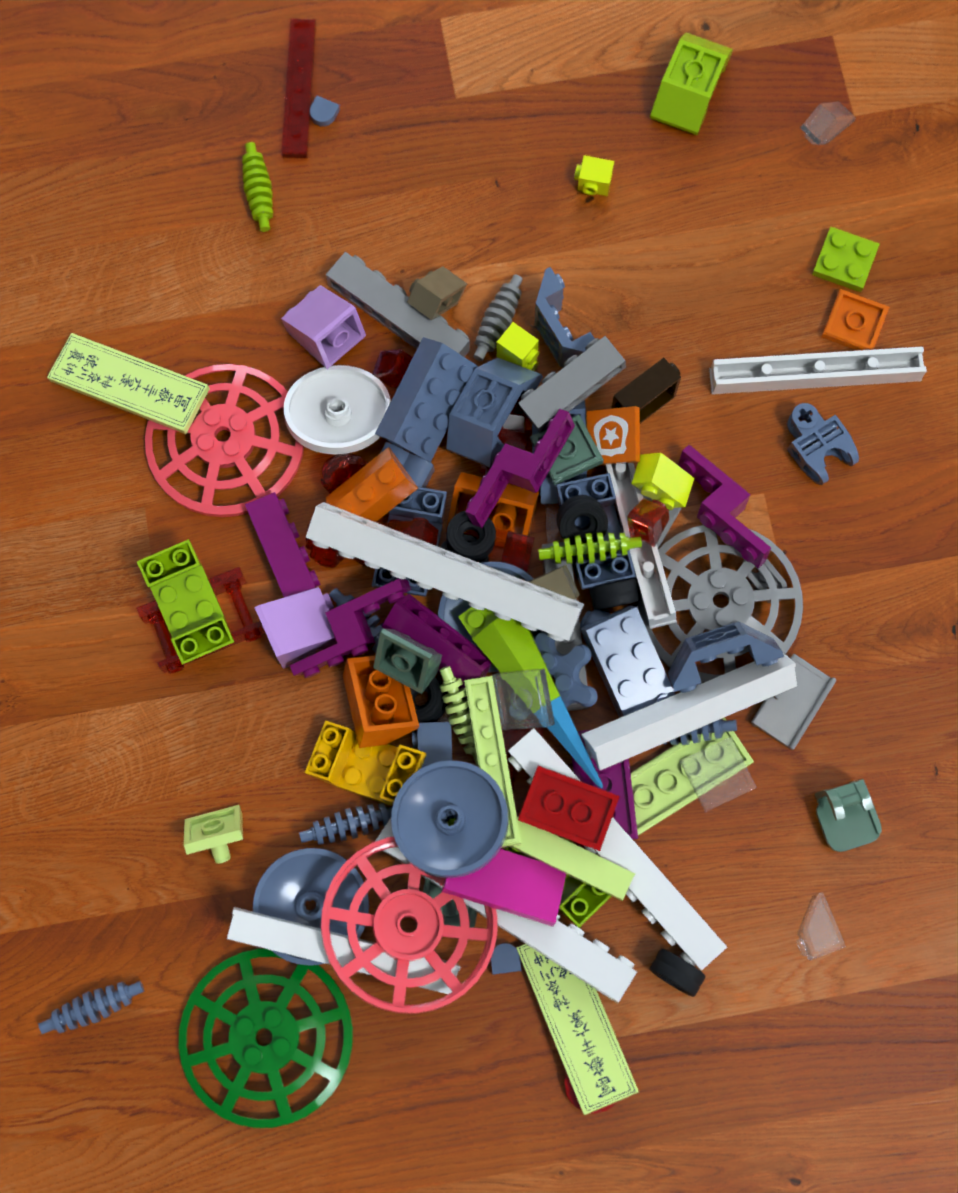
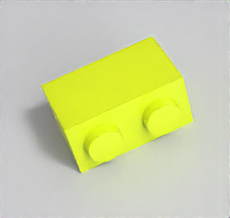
(518, 347)
(662, 480)

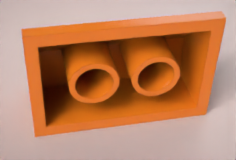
(374, 488)
(511, 513)
(378, 704)

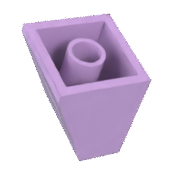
(324, 325)
(297, 625)

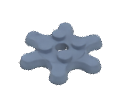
(566, 670)

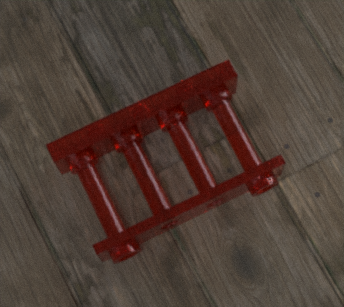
(226, 582)

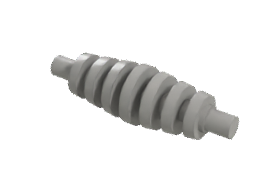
(498, 317)

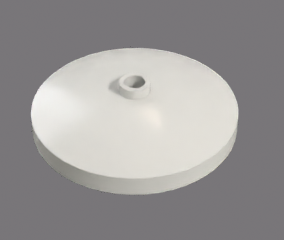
(336, 409)

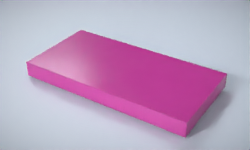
(513, 886)

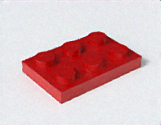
(568, 808)

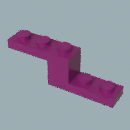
(520, 468)
(723, 506)
(351, 628)

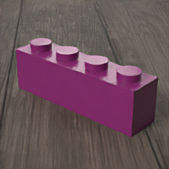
(280, 545)
(425, 627)

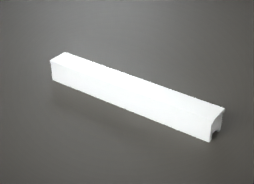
(817, 370)
(646, 560)
(688, 711)
(308, 944)

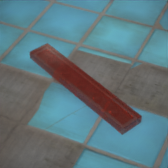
(298, 88)

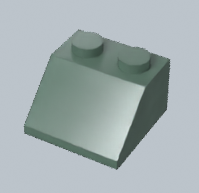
(406, 660)

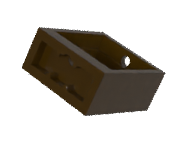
(650, 389)

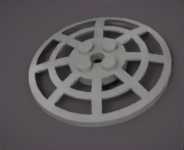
(732, 585)

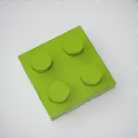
(845, 259)

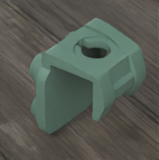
(847, 816)

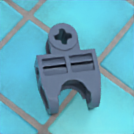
(817, 440)

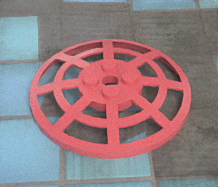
(229, 452)
(395, 941)

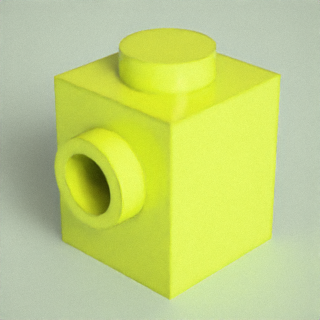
(594, 175)

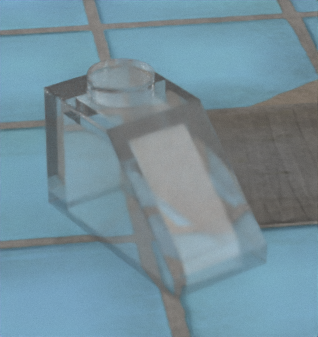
(826, 122)
(818, 930)

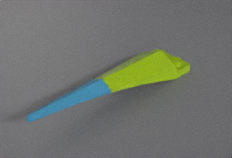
(514, 649)

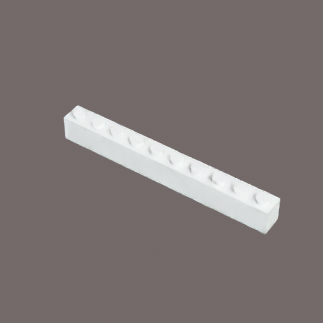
(444, 571)
(649, 885)
(557, 942)

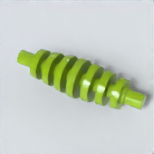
(257, 186)
(590, 547)

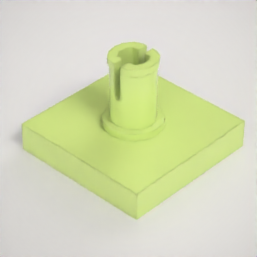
(214, 831)

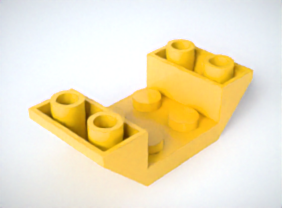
(366, 771)

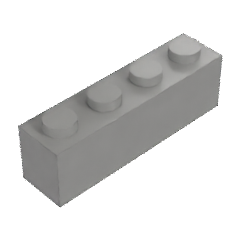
(573, 383)

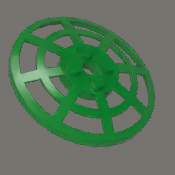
(268, 1058)

